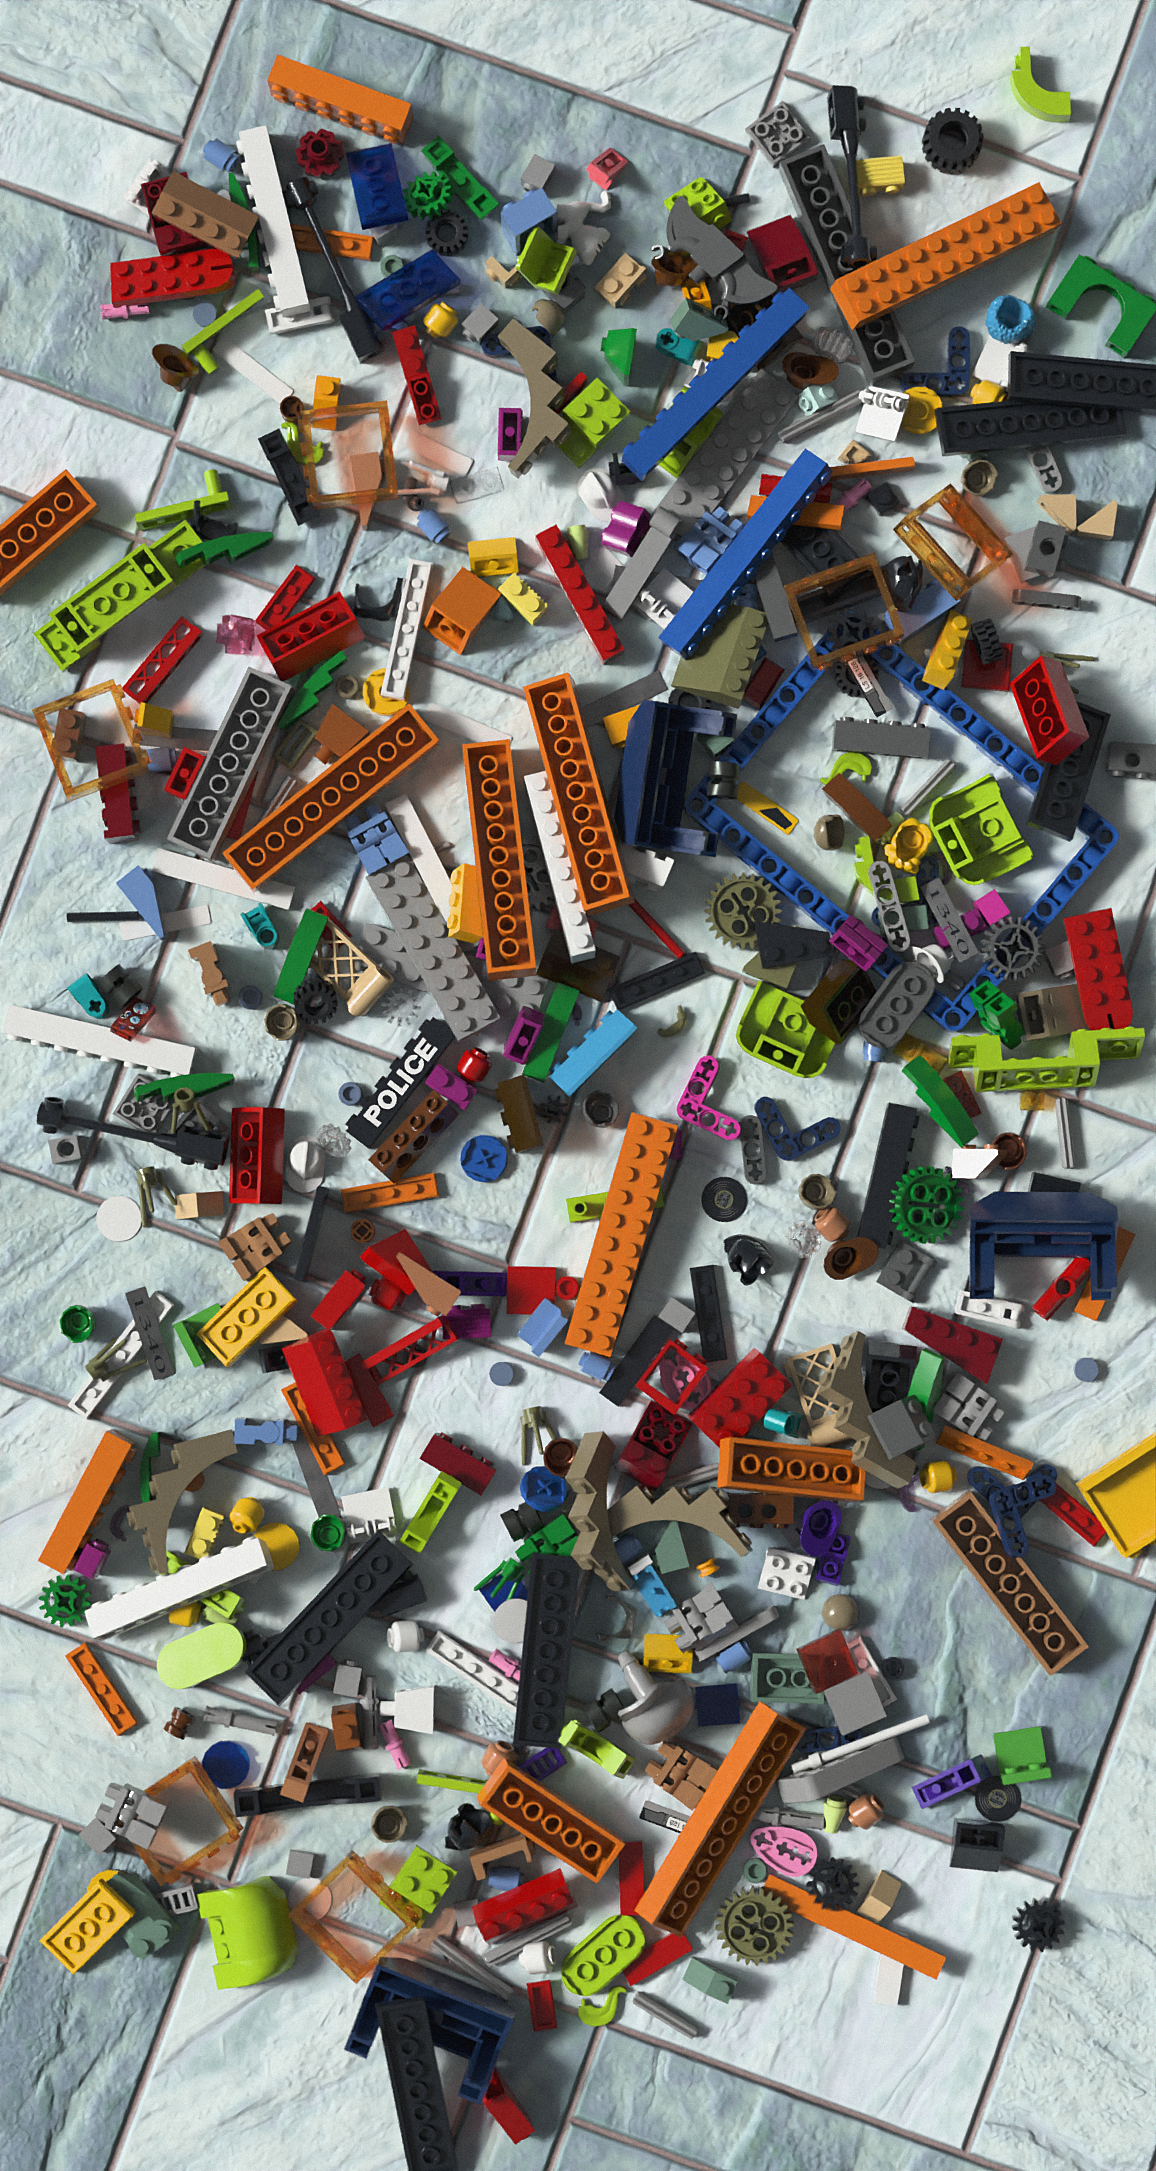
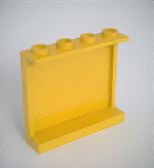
(1125, 1497)

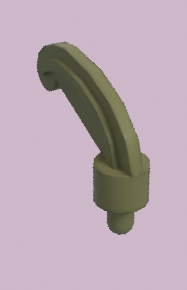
(677, 1027)

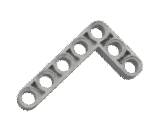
(643, 563)
(814, 1784)

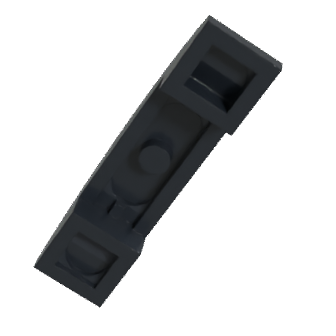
(288, 475)

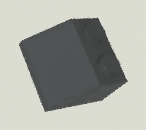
(902, 1427)

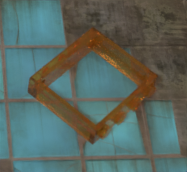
(356, 497)
(935, 557)
(831, 575)
(73, 793)
(218, 1802)
(328, 1942)

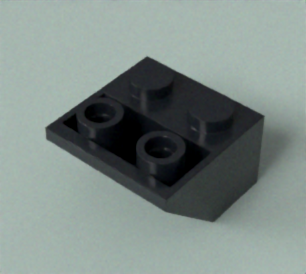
(977, 1845)

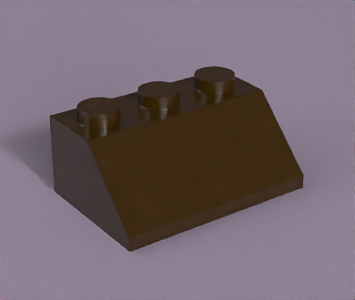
(745, 314)
(588, 976)
(839, 1000)
(518, 1114)

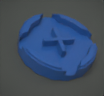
(484, 1158)
(543, 1489)

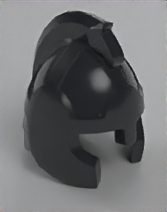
(901, 584)
(747, 1257)
(468, 1828)

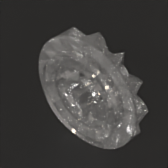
(338, 1148)
(809, 1233)

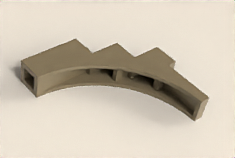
(545, 395)
(846, 1389)
(168, 1486)
(706, 1511)
(589, 1512)

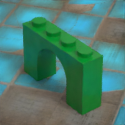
(1086, 277)

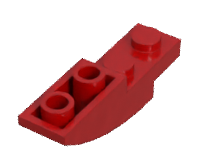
(416, 375)

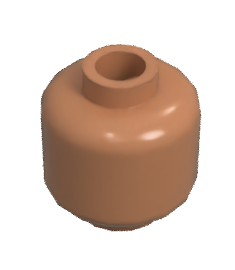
(832, 1224)
(495, 1754)
(866, 1811)

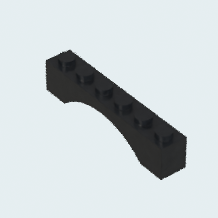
(320, 1792)

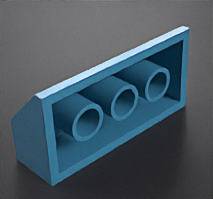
(593, 1053)

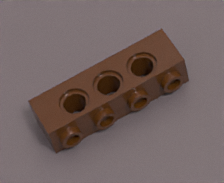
(414, 1136)
(783, 1509)

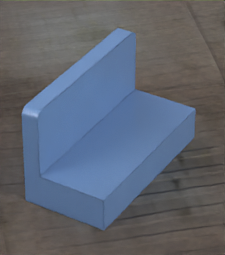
(543, 1326)

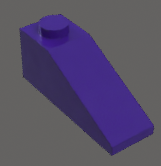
(476, 1283)
(951, 1781)

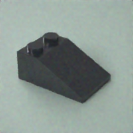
(888, 1373)

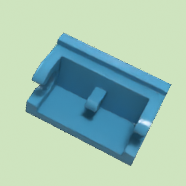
(654, 1591)

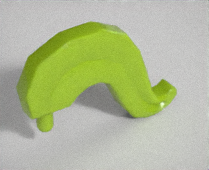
(295, 446)
(850, 761)
(602, 2015)

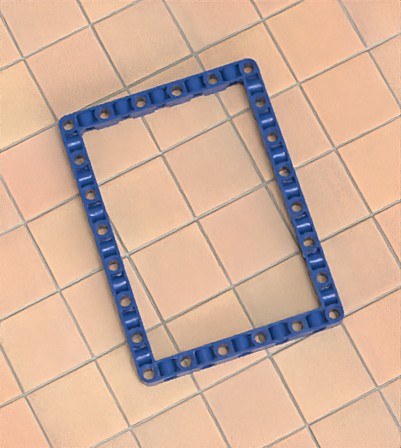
(977, 730)

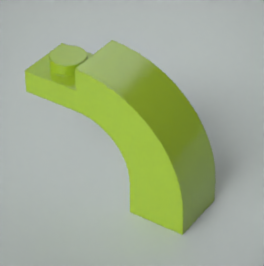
(1032, 98)
(905, 887)
(430, 1512)
(597, 1748)

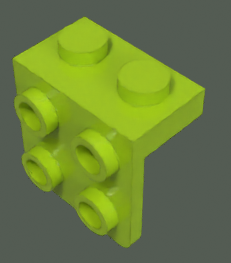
(704, 203)
(545, 261)

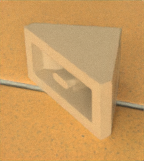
(1061, 509)
(1100, 524)
(199, 1205)
(283, 1330)
(879, 1897)

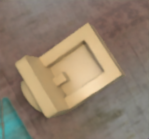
(498, 273)

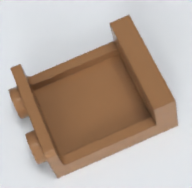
(499, 1849)

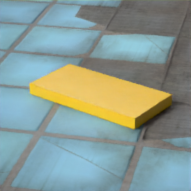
(246, 1317)
(87, 1926)

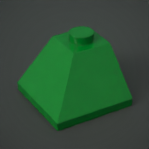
(619, 352)

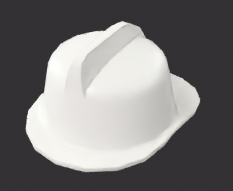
(599, 493)
(933, 957)
(305, 1164)

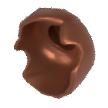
(1015, 1148)
(559, 1456)

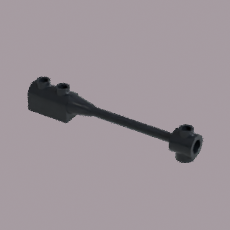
(847, 126)
(356, 322)
(188, 1143)
(403, 1595)

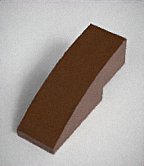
(857, 807)

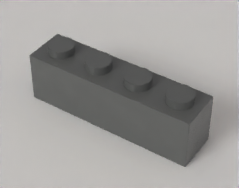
(880, 738)

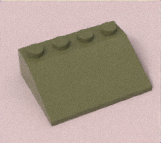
(724, 657)

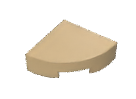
(854, 454)

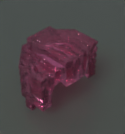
(236, 634)

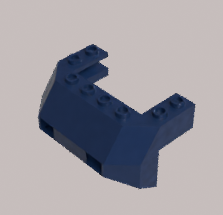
(657, 774)
(1043, 1227)
(460, 2018)

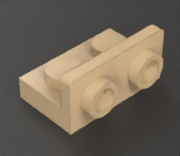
(621, 280)

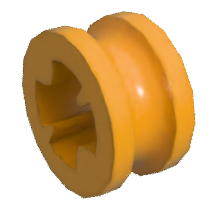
(707, 1567)

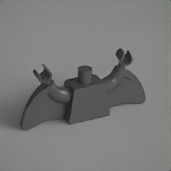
(714, 257)

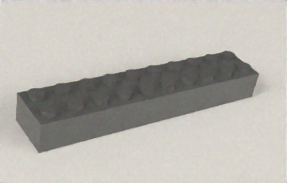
(828, 224)

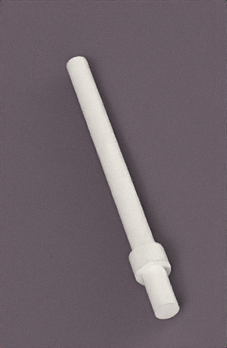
(816, 1761)

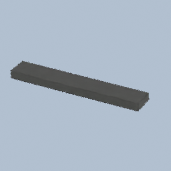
(773, 597)

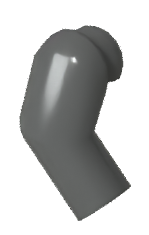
(413, 500)

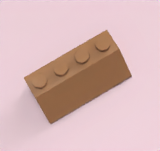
(205, 215)

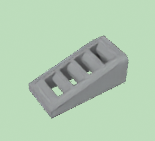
(191, 1893)

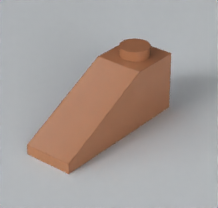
(367, 475)
(432, 1289)
(304, 1762)

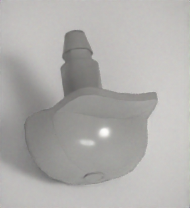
(661, 1707)

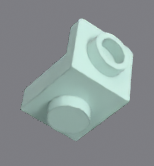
(816, 398)

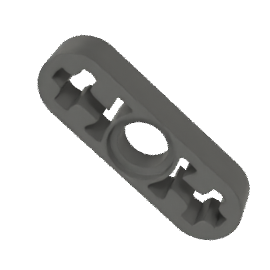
(1046, 599)
(760, 1167)

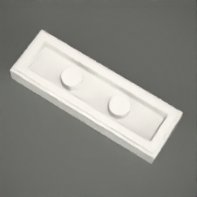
(865, 1662)
(888, 1979)

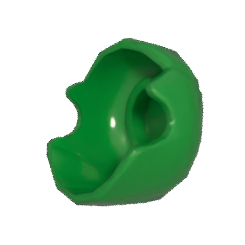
(77, 1323)
(328, 1532)

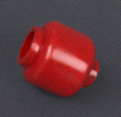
(474, 1065)
(386, 1294)

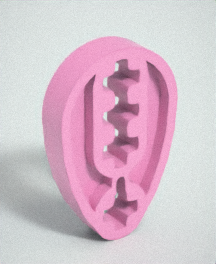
(672, 1387)
(783, 1862)

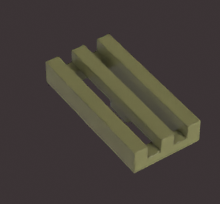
(308, 743)

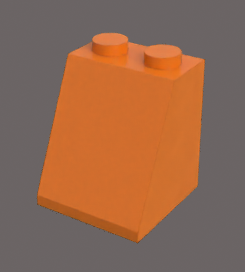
(461, 610)

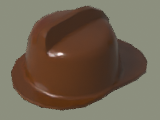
(673, 269)
(175, 366)
(807, 369)
(850, 1257)

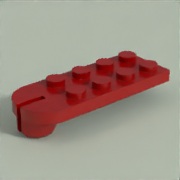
(171, 277)
(1099, 969)

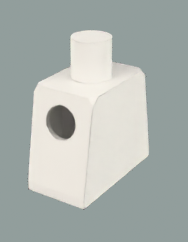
(412, 1709)

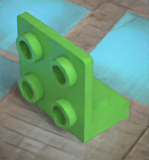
(194, 1346)
(1021, 1755)

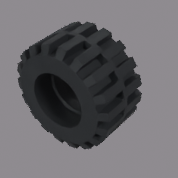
(956, 122)

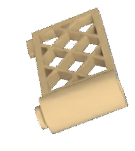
(370, 984)
(821, 1430)

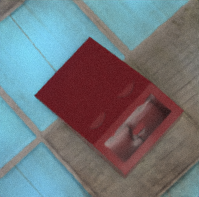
(168, 238)
(783, 254)
(653, 1446)

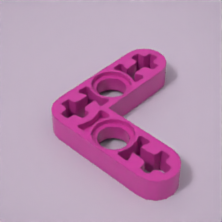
(698, 1100)

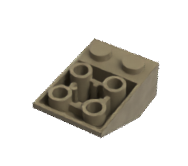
(1050, 1012)

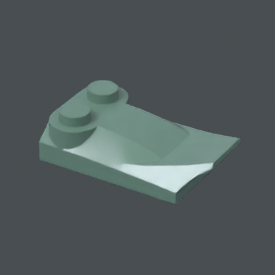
(780, 1679)
(151, 1923)

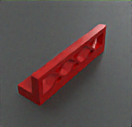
(169, 664)
(402, 1344)

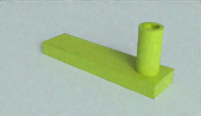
(196, 343)
(215, 502)
(592, 1205)
(224, 1602)
(454, 1782)

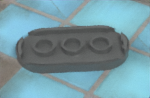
(896, 1005)

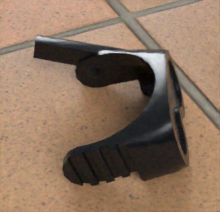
(210, 528)
(379, 613)

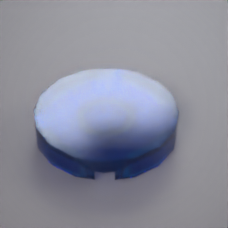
(226, 1764)

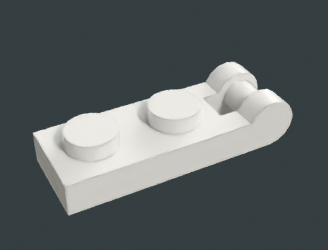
(278, 324)
(988, 1309)

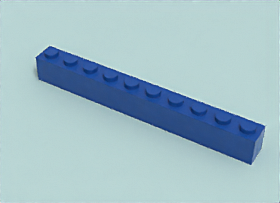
(715, 384)
(746, 554)

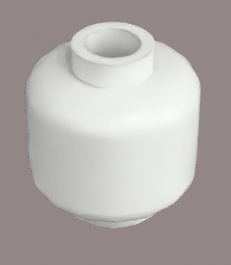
(405, 1636)
(538, 1957)

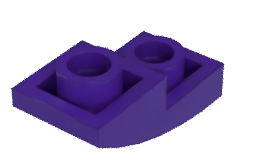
(832, 1562)

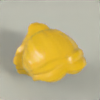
(909, 845)

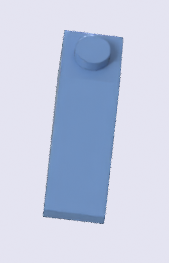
(143, 894)

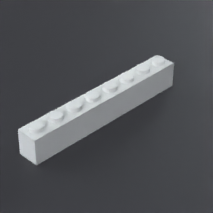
(274, 221)
(559, 868)
(98, 1040)
(179, 1589)

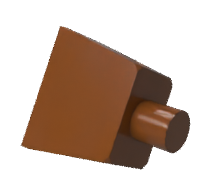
(338, 734)
(346, 1727)

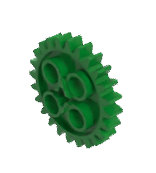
(929, 1182)

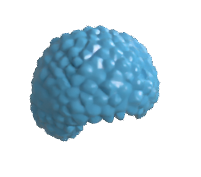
(1010, 319)

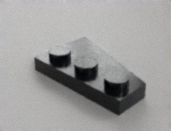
(789, 944)

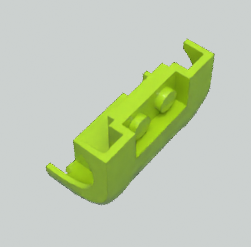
(978, 832)
(780, 1034)
(249, 1932)

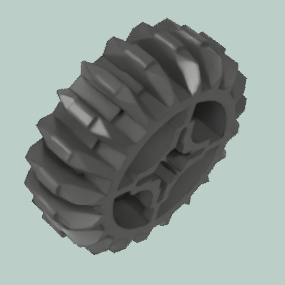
(1009, 958)

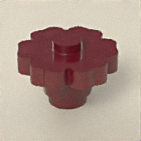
(320, 153)

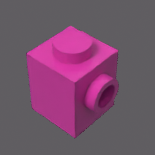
(991, 908)

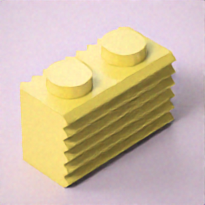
(880, 175)
(523, 599)
(205, 1533)

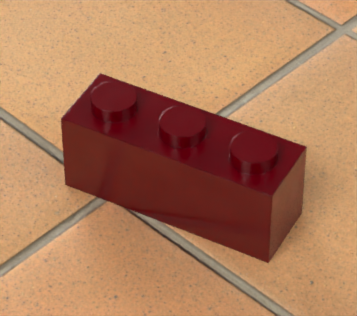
(458, 1462)

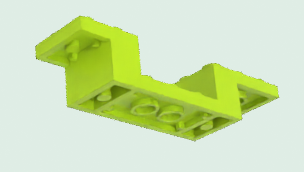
(116, 595)
(1074, 1070)

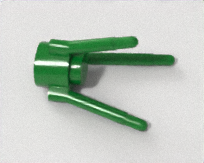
(511, 1571)

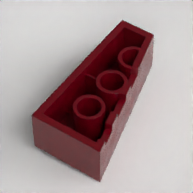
(119, 798)
(962, 1345)

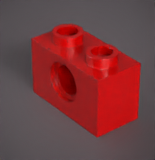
(184, 773)

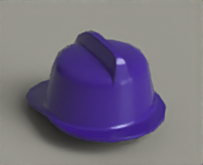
(820, 1527)

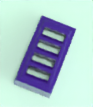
(561, 1761)

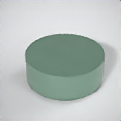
(390, 265)
(755, 1870)

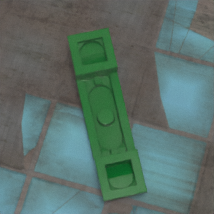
(462, 182)
(300, 954)
(151, 1449)

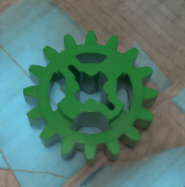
(436, 188)
(72, 1610)

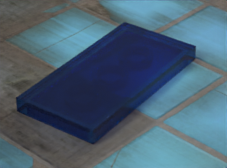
(377, 186)
(407, 290)

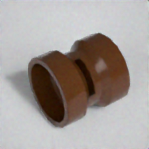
(289, 406)
(362, 1230)
(179, 1722)

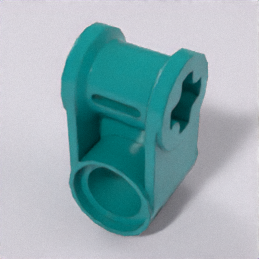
(680, 349)
(259, 923)
(86, 994)
(783, 1422)

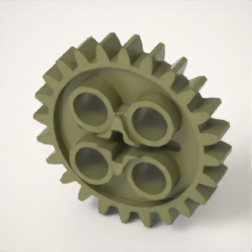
(723, 921)
(744, 1944)

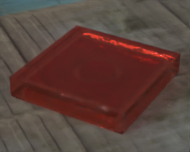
(827, 1661)

